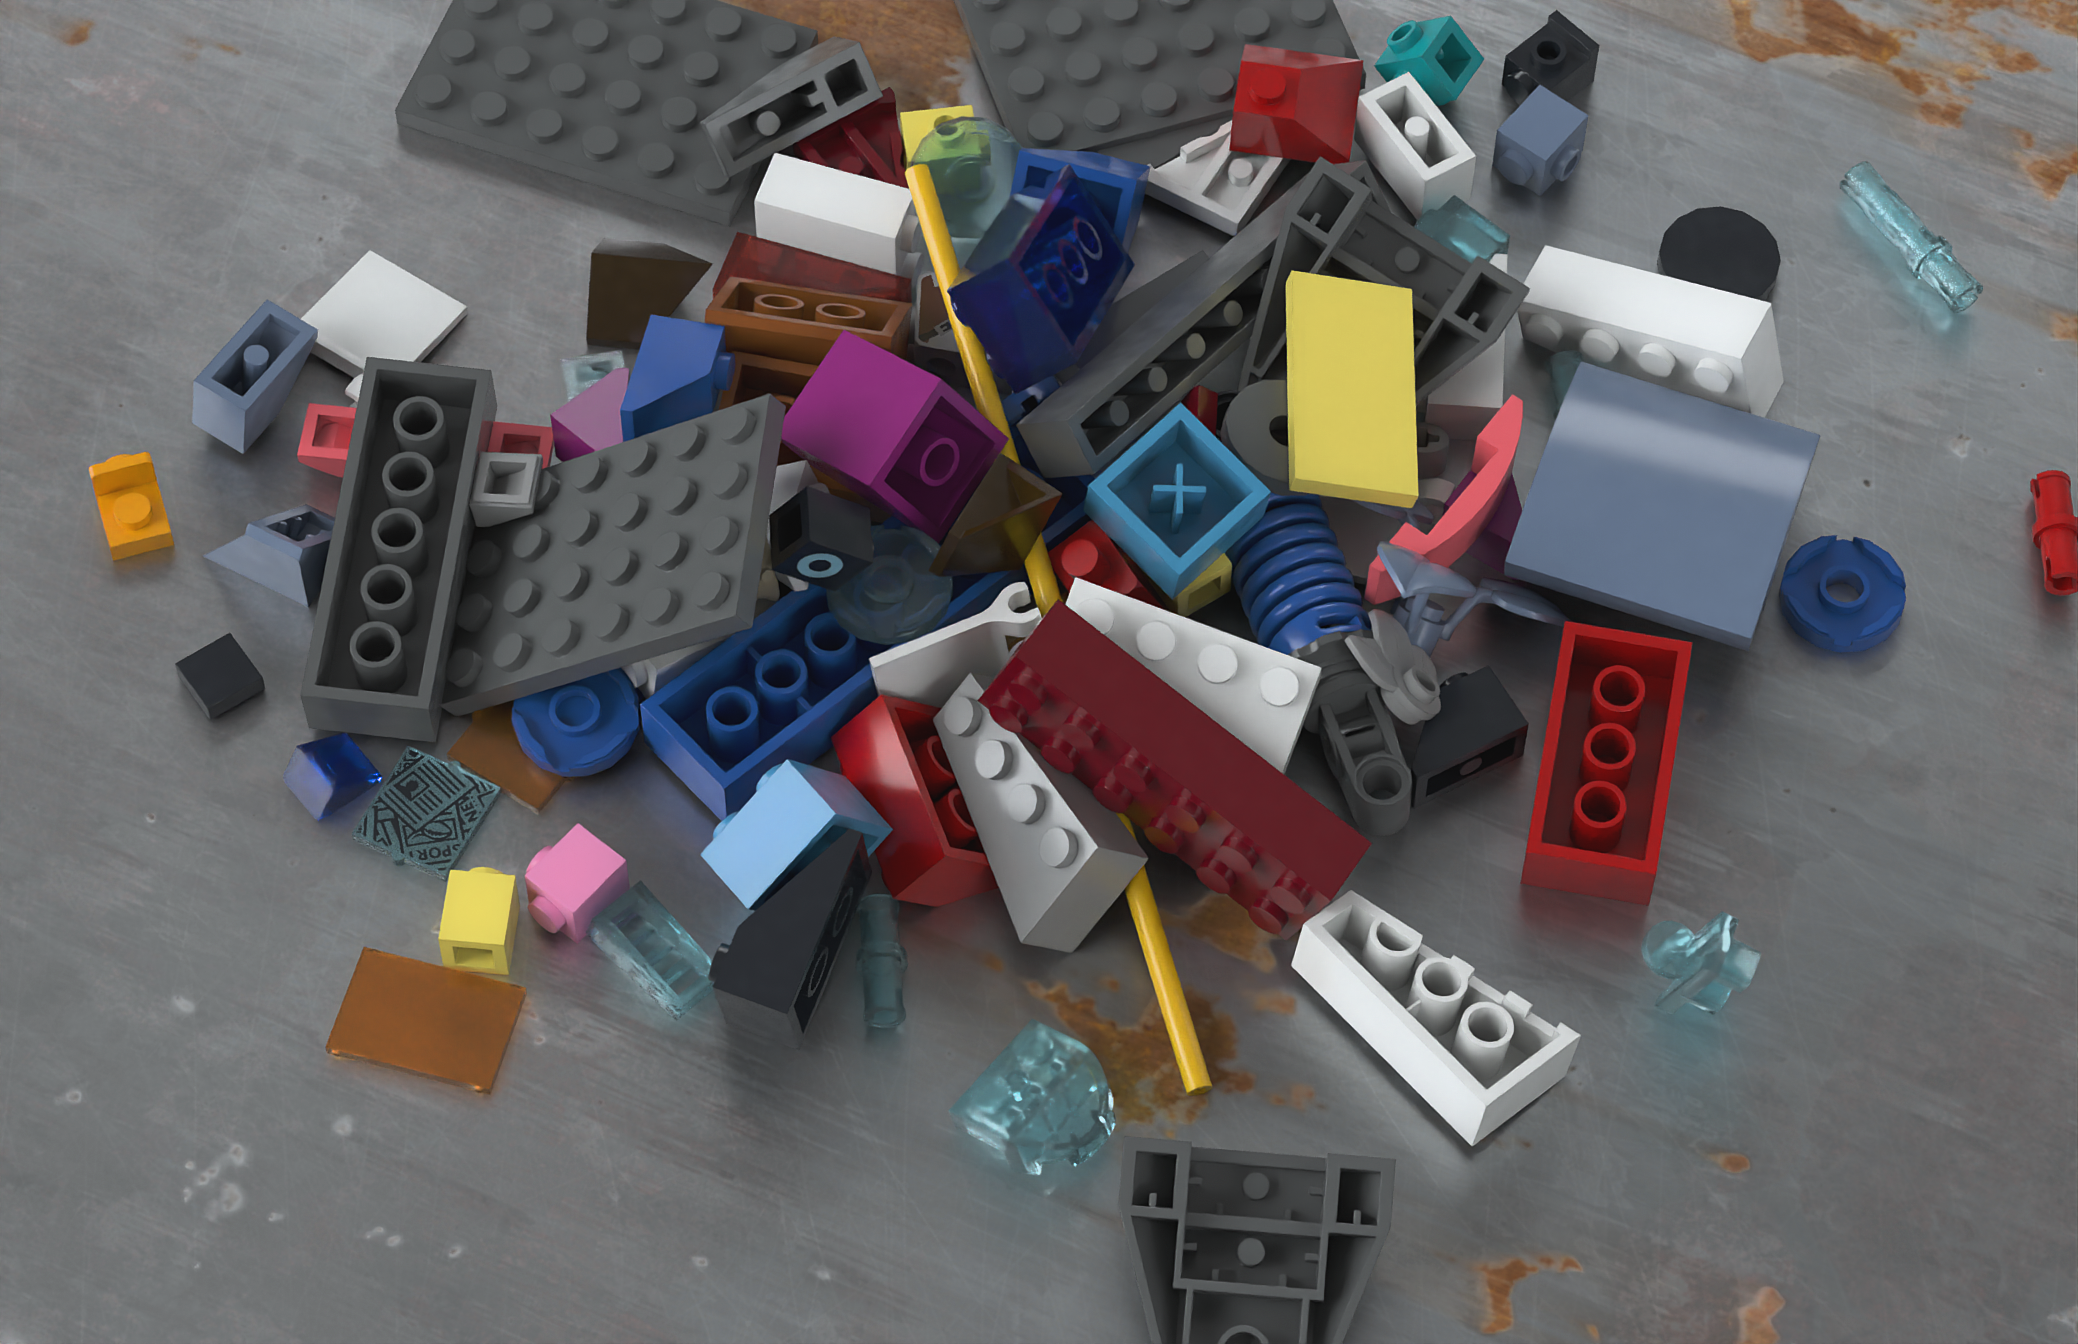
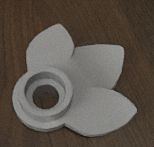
(1400, 669)

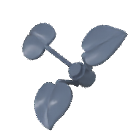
(1419, 577)

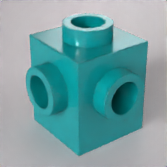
(1434, 54)

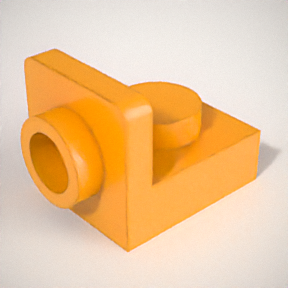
(131, 505)

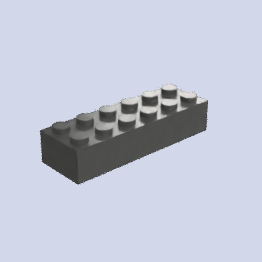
(398, 550)

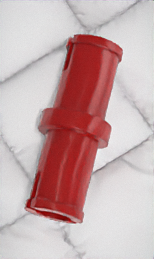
(2056, 531)

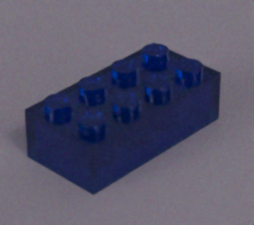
(1041, 280)

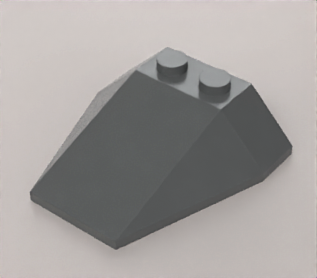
(1343, 234)
(1251, 1240)

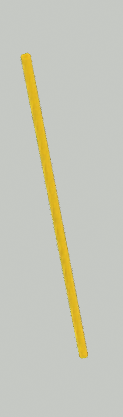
(1046, 593)

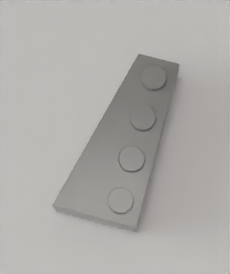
(1042, 829)

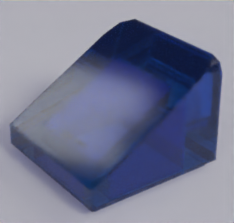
(329, 774)

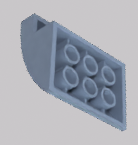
(1662, 505)

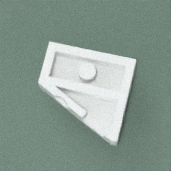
(1215, 182)

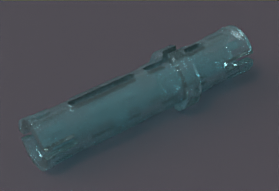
(1926, 254)

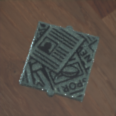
(426, 813)

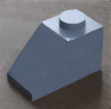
(252, 376)

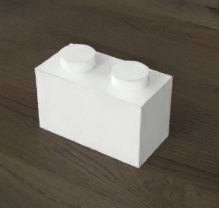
(1414, 145)

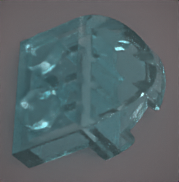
(1040, 1101)

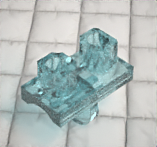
(1700, 964)

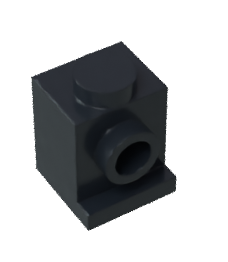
(1553, 57)

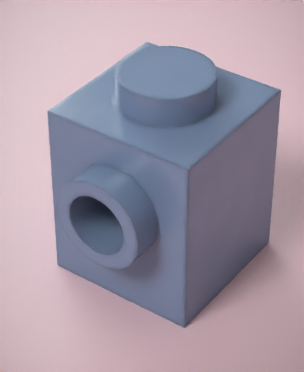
(1540, 141)

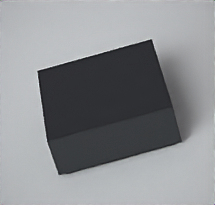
(220, 676)

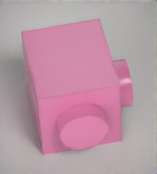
(574, 882)

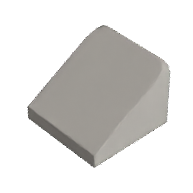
(504, 487)

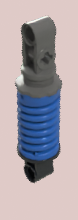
(1305, 607)

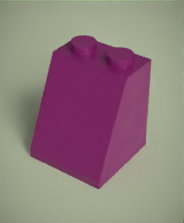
(892, 434)

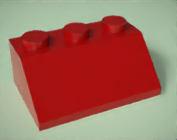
(905, 775)

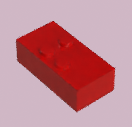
(1607, 763)

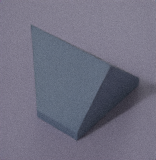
(282, 552)

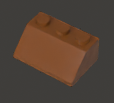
(803, 321)

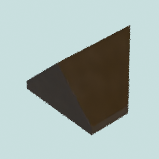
(633, 283)
(997, 522)

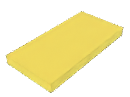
(1351, 390)

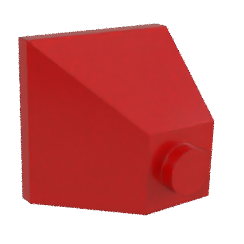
(1295, 104)

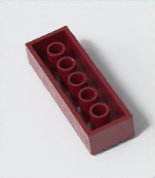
(1173, 772)

